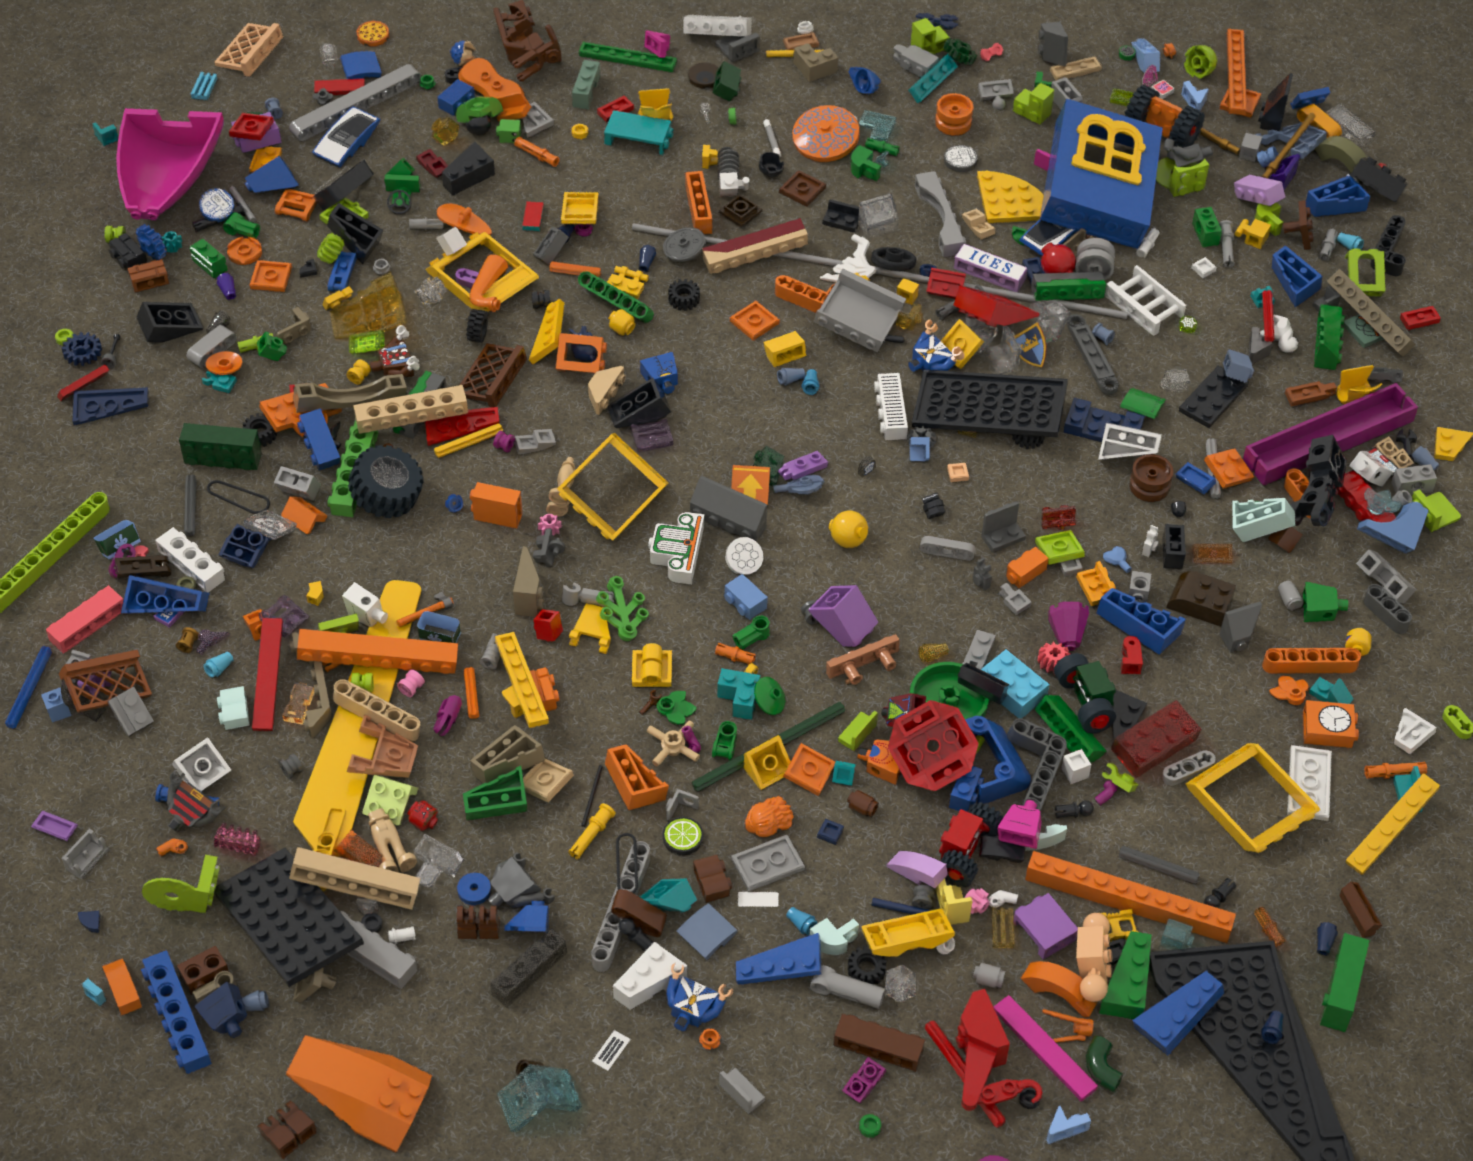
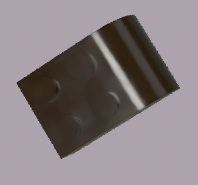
(1201, 597)

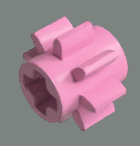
(549, 521)
(979, 900)

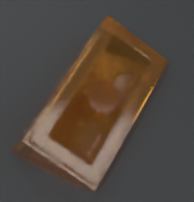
(1212, 553)

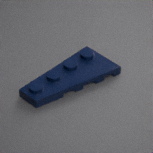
(99, 404)

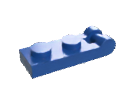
(342, 271)

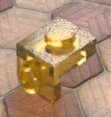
(909, 321)

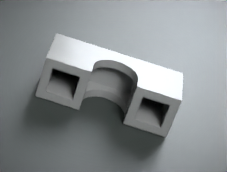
(1394, 583)

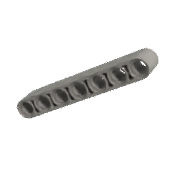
(611, 931)

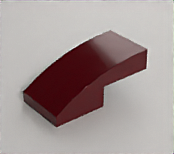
(431, 162)

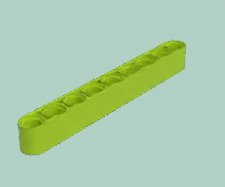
(52, 548)

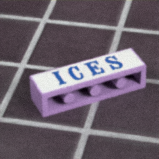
(990, 268)

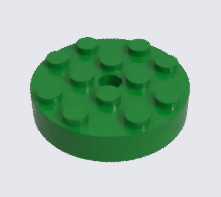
(941, 682)

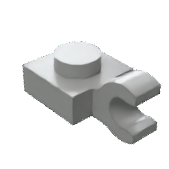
(1014, 600)

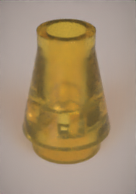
(930, 652)

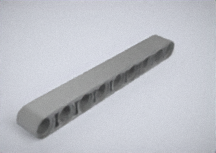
(360, 98)

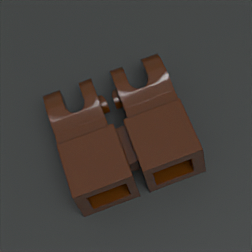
(486, 922)
(283, 1137)

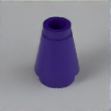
(226, 285)

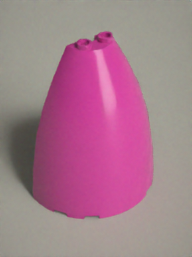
(162, 158)

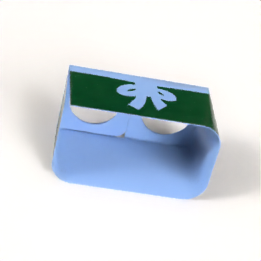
(114, 537)
(439, 621)

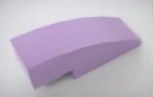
(918, 868)

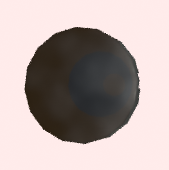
(702, 75)

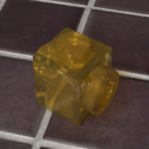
(445, 130)

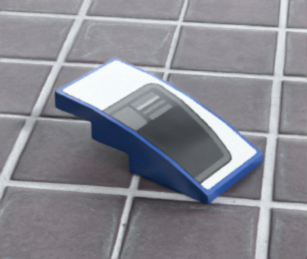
(346, 136)
(1044, 233)

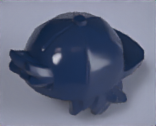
(583, 352)

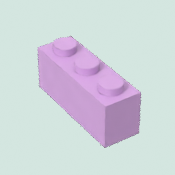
(1259, 190)

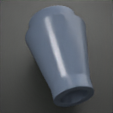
(790, 375)
(1424, 457)
(256, 1001)

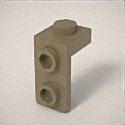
(300, 328)

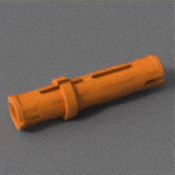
(542, 154)
(1389, 770)

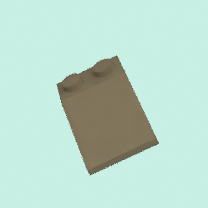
(527, 588)

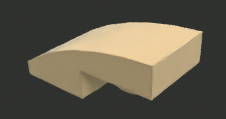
(1396, 456)

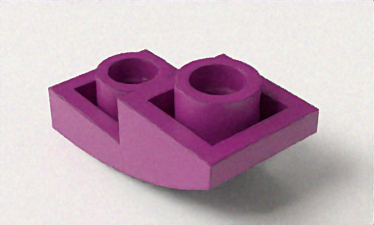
(864, 1080)

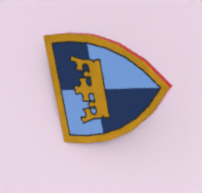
(1032, 345)

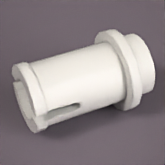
(401, 935)

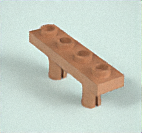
(865, 655)

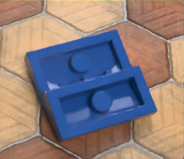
(360, 64)

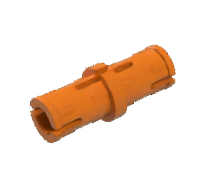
(735, 654)

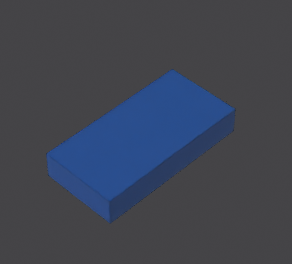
(1195, 478)

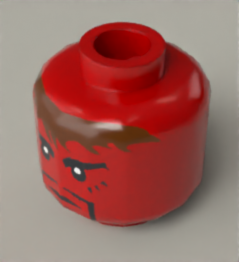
(423, 815)

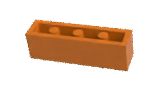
(698, 201)

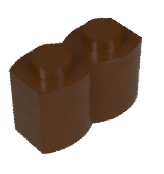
(711, 878)

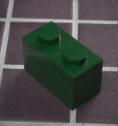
(727, 81)

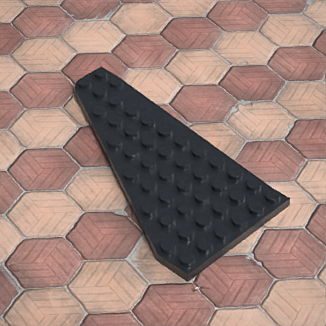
(1276, 1077)

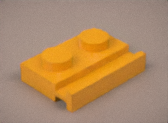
(263, 156)

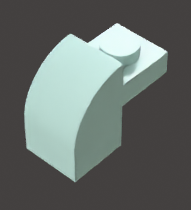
(834, 940)

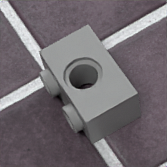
(1414, 478)

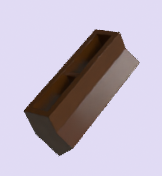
(1360, 909)

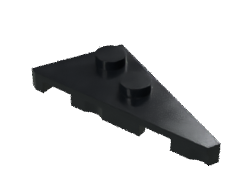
(1127, 711)

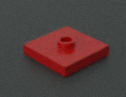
(251, 126)

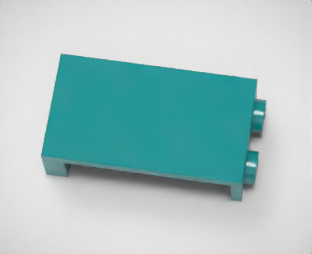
(638, 128)

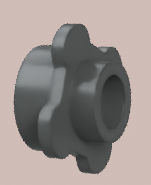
(322, 97)

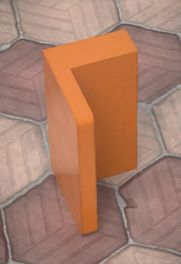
(514, 106)
(302, 514)

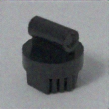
(933, 505)

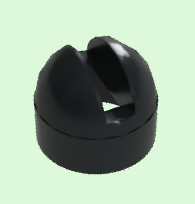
(1178, 508)

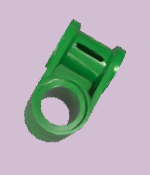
(725, 744)

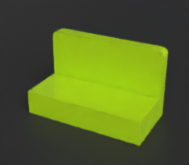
(858, 730)

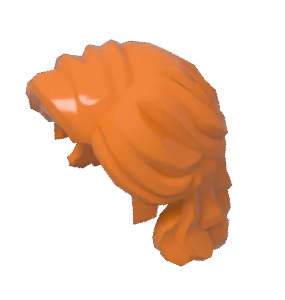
(768, 817)

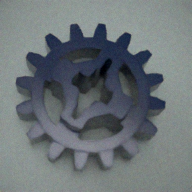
(81, 349)

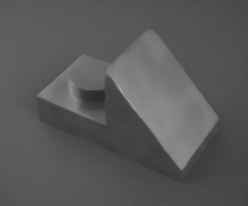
(1257, 348)

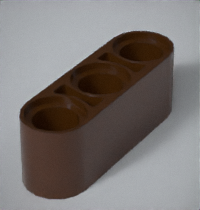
(642, 913)

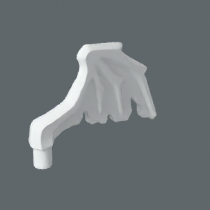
(858, 264)

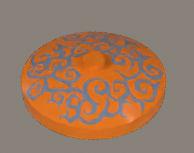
(826, 133)

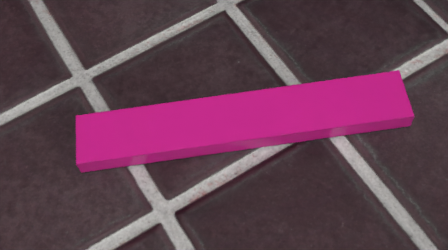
(1045, 1048)

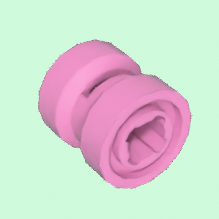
(410, 683)

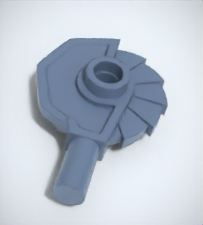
(803, 485)

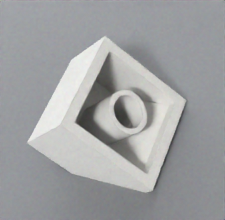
(202, 765)

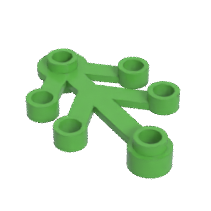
(626, 629)

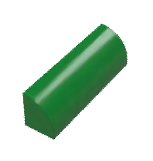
(1066, 724)

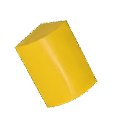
(785, 348)

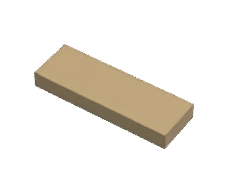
(1076, 68)

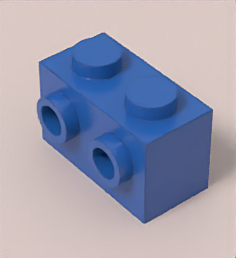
(965, 790)

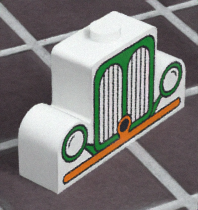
(678, 546)

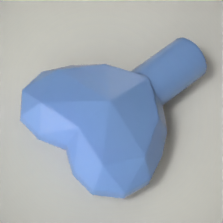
(1117, 557)

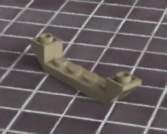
(318, 717)

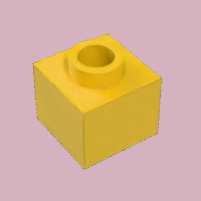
(908, 290)

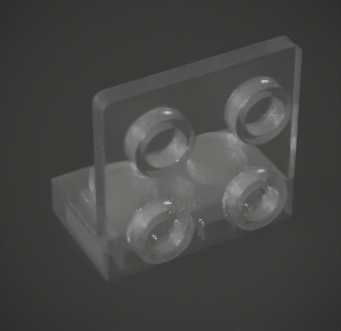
(1005, 357)

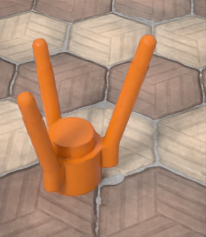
(1082, 1026)

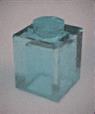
(1177, 935)

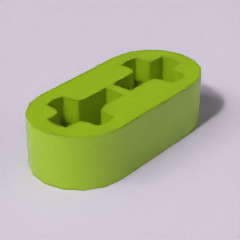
(1458, 722)

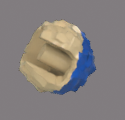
(462, 52)

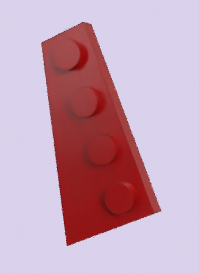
(460, 425)

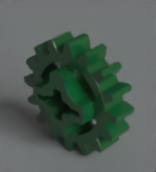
(960, 51)

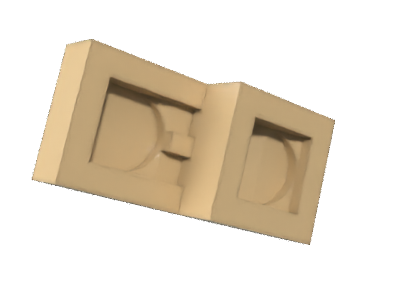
(977, 223)

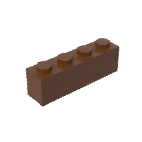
(879, 1042)

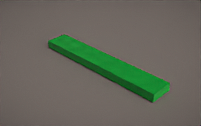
(627, 57)

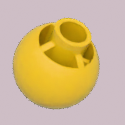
(849, 529)

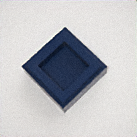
(830, 831)

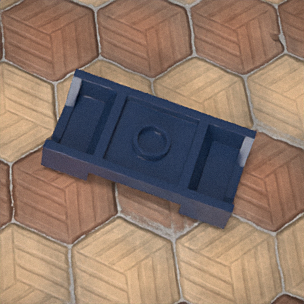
(1091, 421)

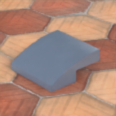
(707, 931)

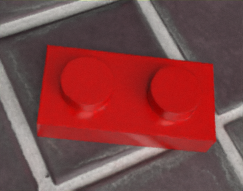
(621, 104)
(1420, 318)

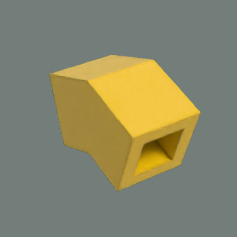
(315, 593)

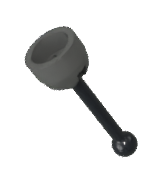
(109, 356)

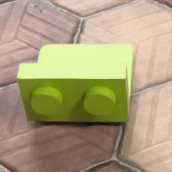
(1440, 511)

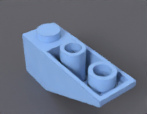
(1146, 54)

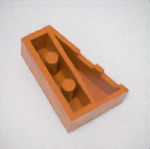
(633, 779)

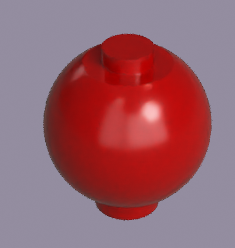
(1057, 259)

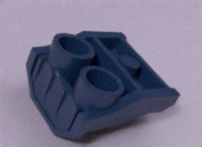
(244, 546)

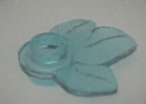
(1380, 502)

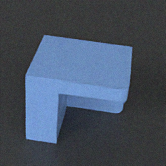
(919, 448)

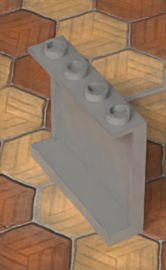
(860, 310)

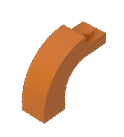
(1059, 980)

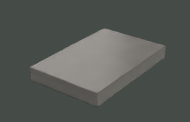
(767, 862)

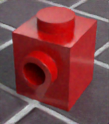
(548, 625)

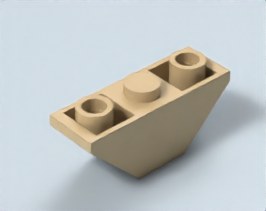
(604, 387)

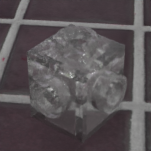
(431, 290)
(900, 983)

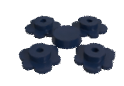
(948, 23)

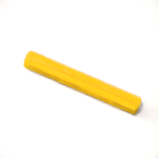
(467, 441)

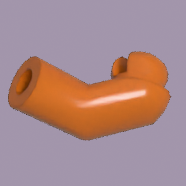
(173, 845)

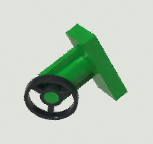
(402, 187)

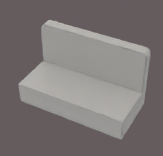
(741, 1090)

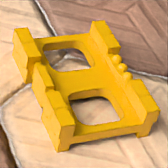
(1114, 920)

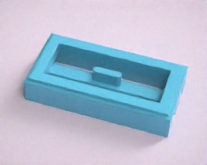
(206, 78)

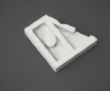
(1412, 731)

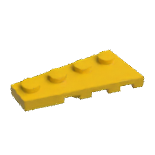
(549, 331)

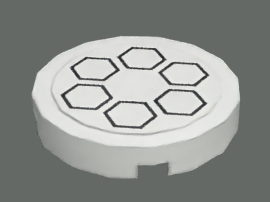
(744, 556)

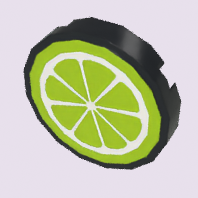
(682, 836)

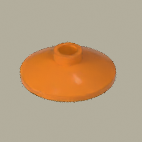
(224, 363)

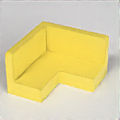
(953, 904)

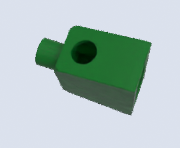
(1321, 603)

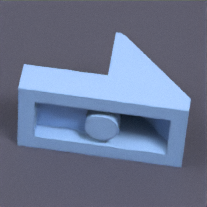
(1193, 97)
(1063, 1128)

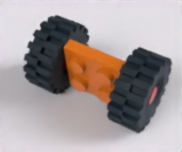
(1176, 123)

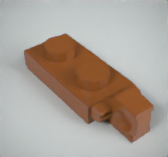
(1309, 392)

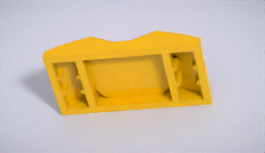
(579, 208)
(908, 933)

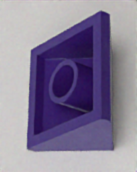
(1286, 170)

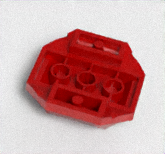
(914, 732)

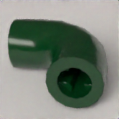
(1098, 1066)

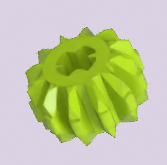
(330, 248)

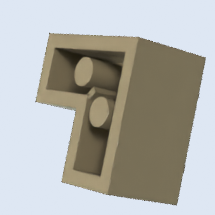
(814, 64)

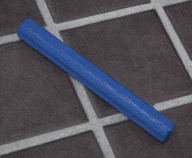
(28, 687)

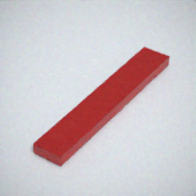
(267, 674)

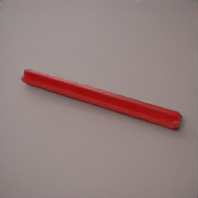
(959, 1066)

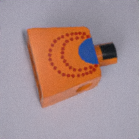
(880, 761)

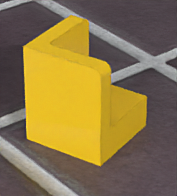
(510, 696)

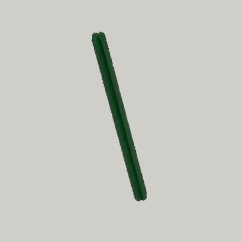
(786, 737)

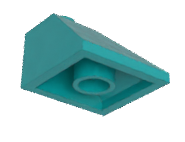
(670, 895)

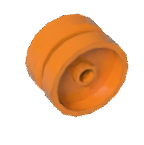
(954, 114)

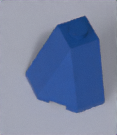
(271, 177)

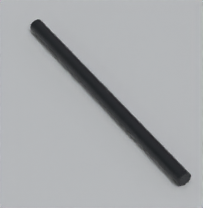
(592, 795)

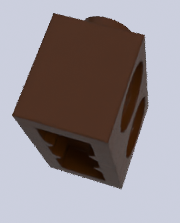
(201, 966)

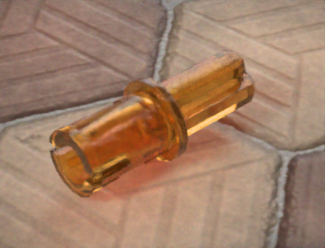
(1268, 926)

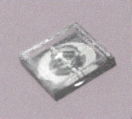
(270, 524)

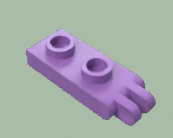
(803, 466)

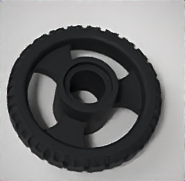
(894, 260)

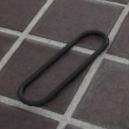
(635, 860)

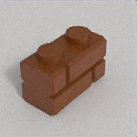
(148, 275)

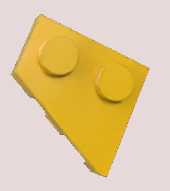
(1450, 443)

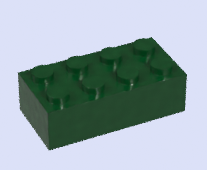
(220, 446)

